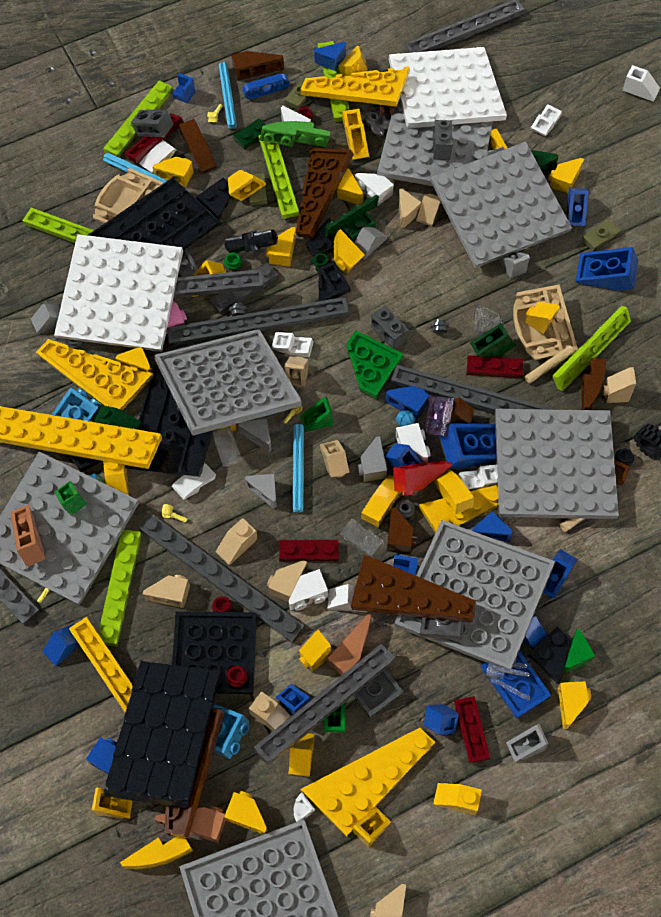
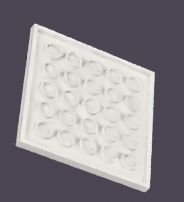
(448, 87)
(119, 292)

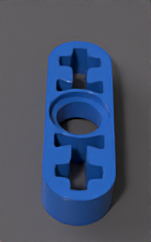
(280, 83)

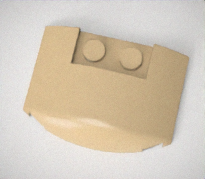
(122, 193)
(559, 333)

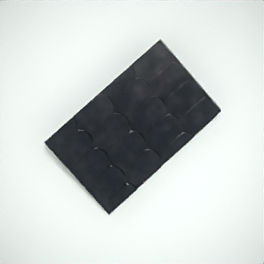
(162, 217)
(178, 450)
(163, 734)

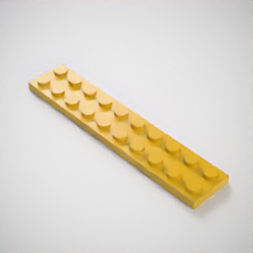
(78, 437)

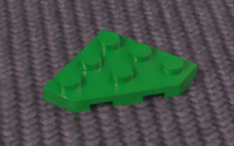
(371, 363)

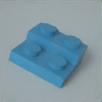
(78, 406)
(230, 733)

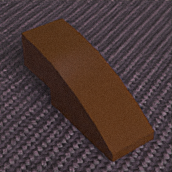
(197, 146)
(592, 382)

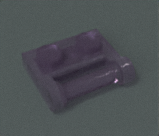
(438, 415)

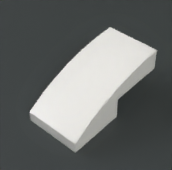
(547, 120)
(159, 153)
(292, 345)
(481, 478)
(189, 485)

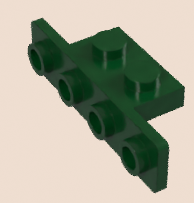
(355, 220)

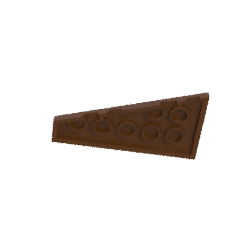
(320, 185)
(397, 592)
(179, 820)

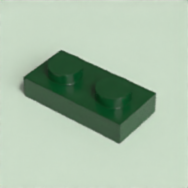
(249, 134)

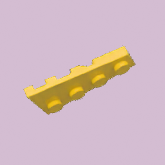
(437, 510)

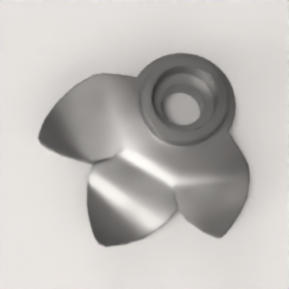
(377, 122)

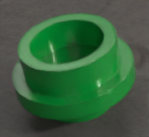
(232, 261)

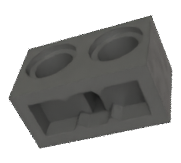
(152, 123)
(442, 139)
(389, 327)

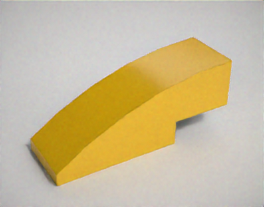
(355, 133)
(454, 491)
(380, 502)
(158, 854)

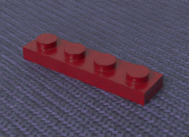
(143, 146)

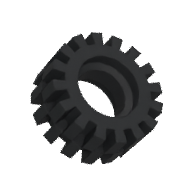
(649, 441)

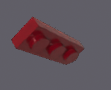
(495, 366)
(309, 550)
(471, 730)

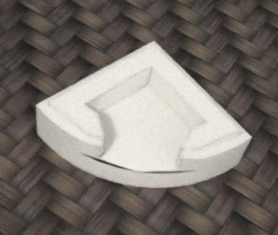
(302, 808)

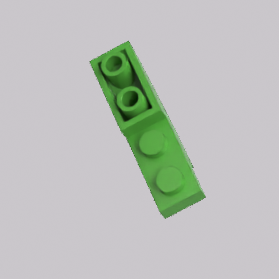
(294, 131)

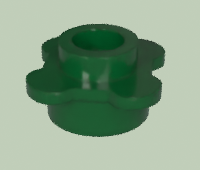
(320, 258)

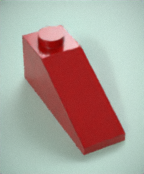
(417, 476)

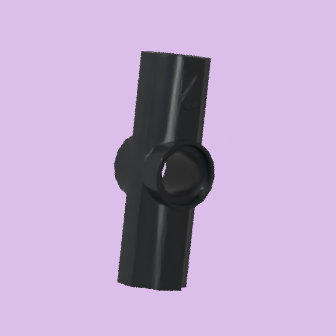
(251, 241)

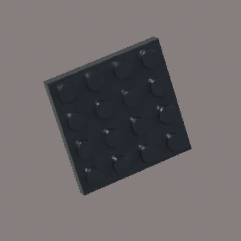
(218, 644)

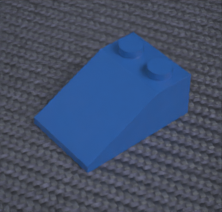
(608, 269)
(470, 445)

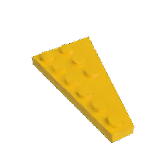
(363, 87)
(100, 377)
(361, 785)

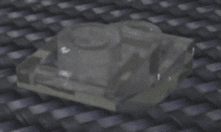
(227, 447)
(361, 538)

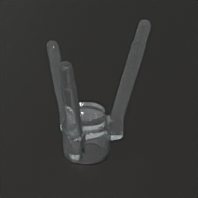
(496, 672)

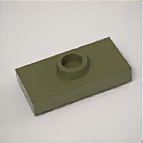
(295, 98)
(259, 196)
(601, 235)

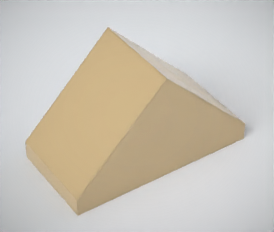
(408, 207)
(429, 209)

